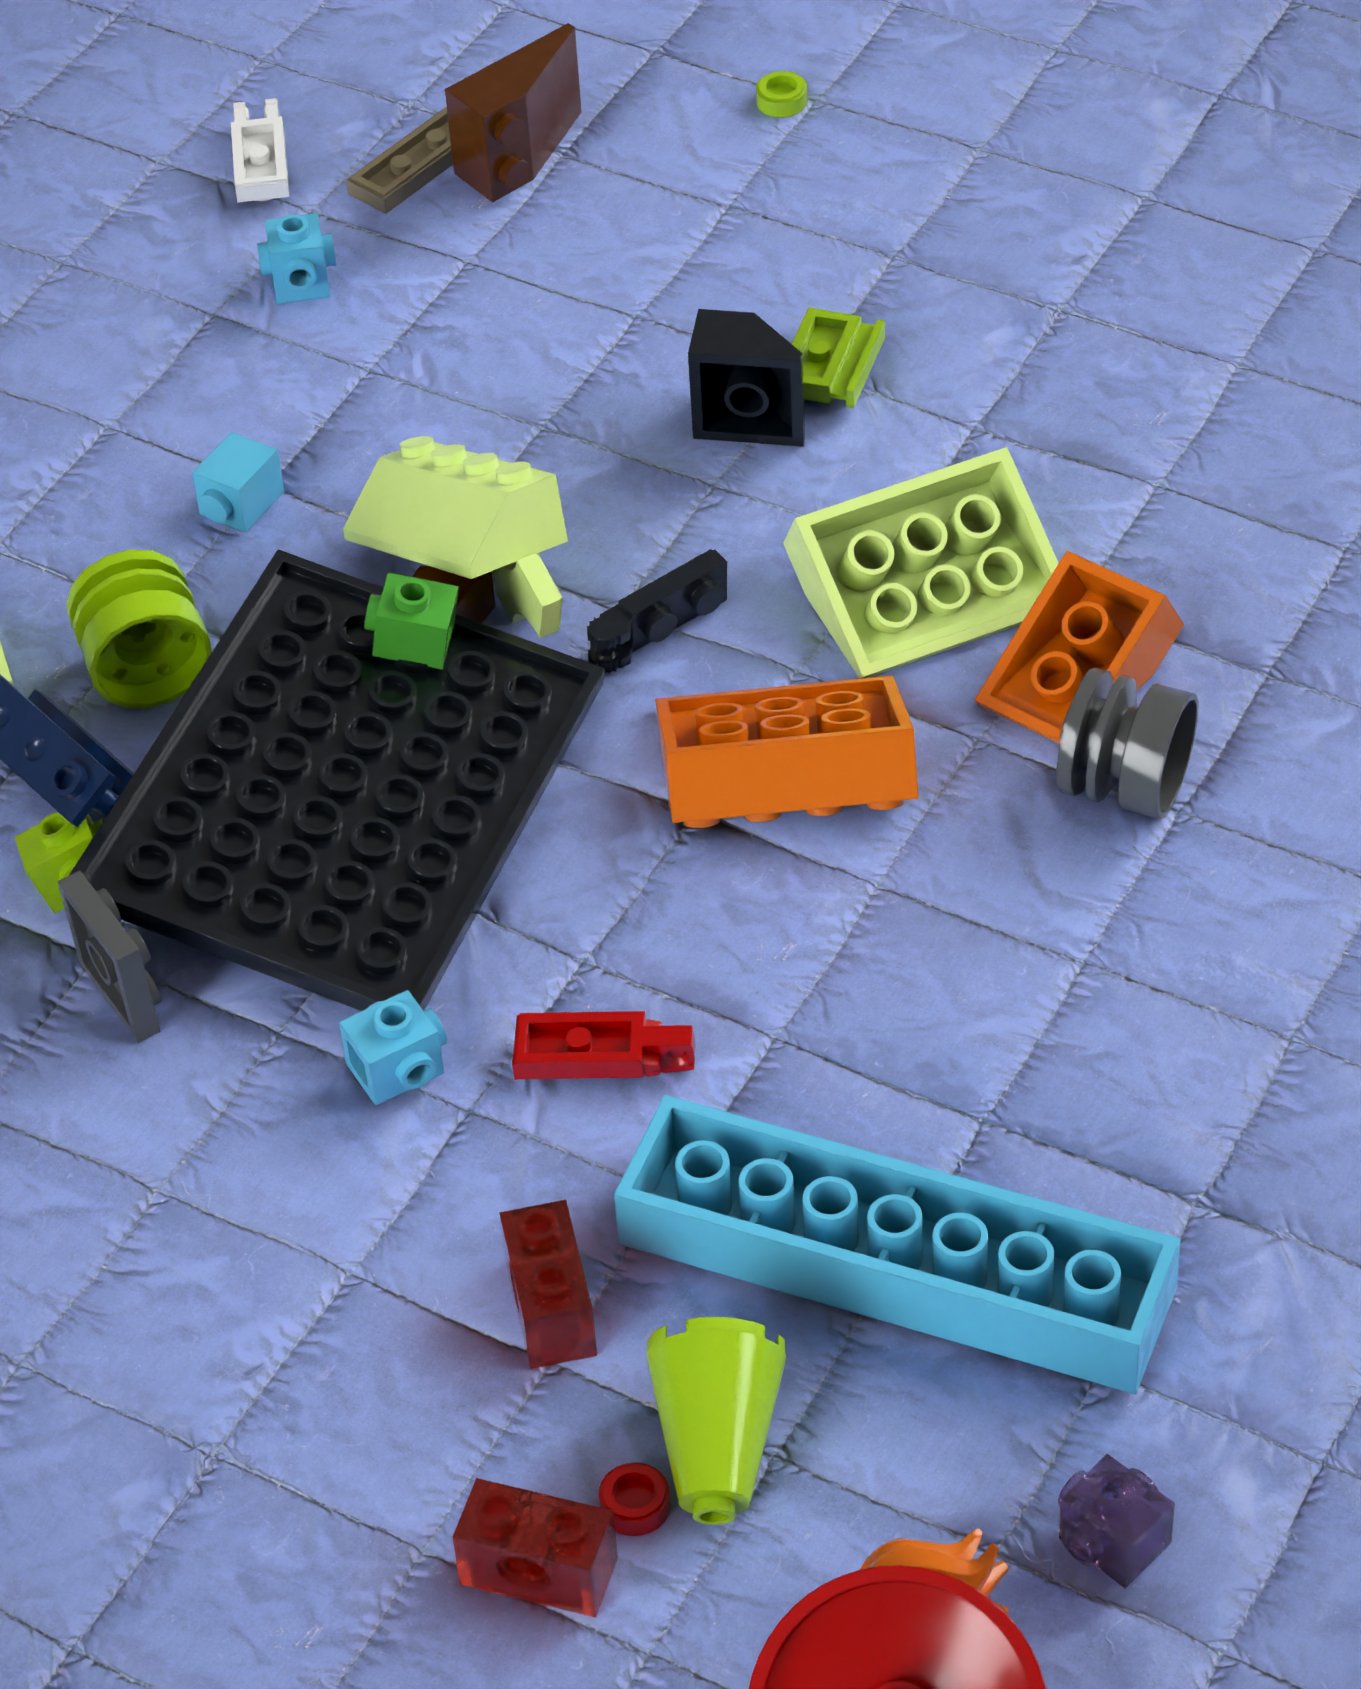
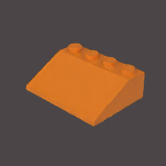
(787, 750)

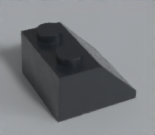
(744, 381)

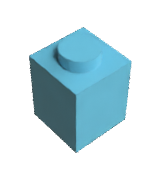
(238, 482)

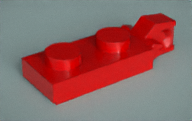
(599, 1046)

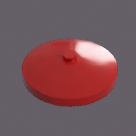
(896, 1633)

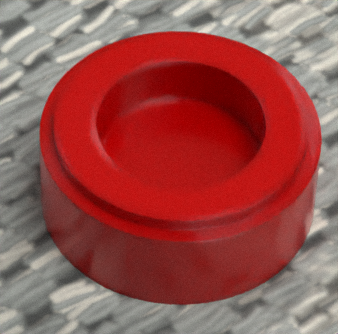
(637, 1497)

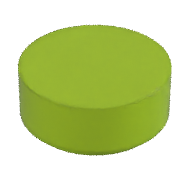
(781, 94)

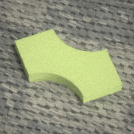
(529, 594)

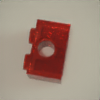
(548, 1284)
(535, 1547)

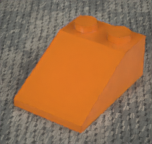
(1078, 624)

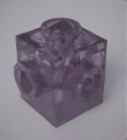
(1115, 1519)

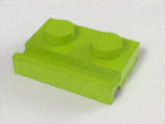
(837, 354)

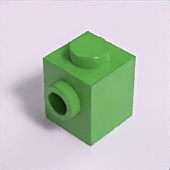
(412, 620)

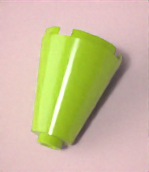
(715, 1409)

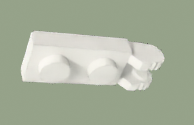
(259, 154)

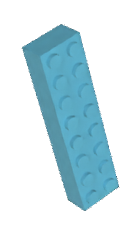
(899, 1242)

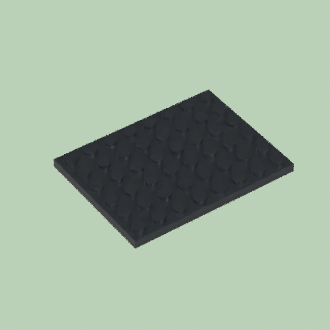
(334, 800)

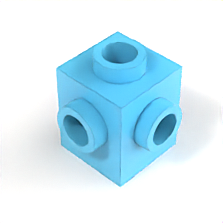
(297, 257)
(393, 1046)

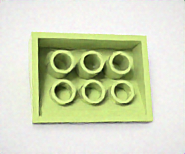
(924, 563)

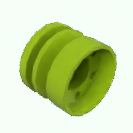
(138, 628)

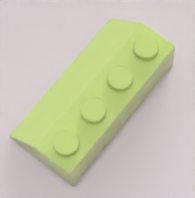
(456, 508)

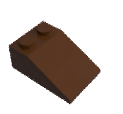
(514, 114)

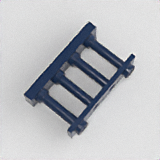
(58, 756)

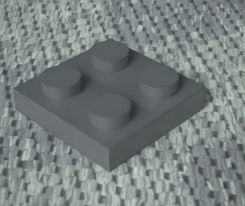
(111, 955)

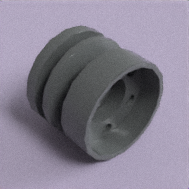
(1114, 739)

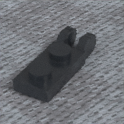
(657, 610)

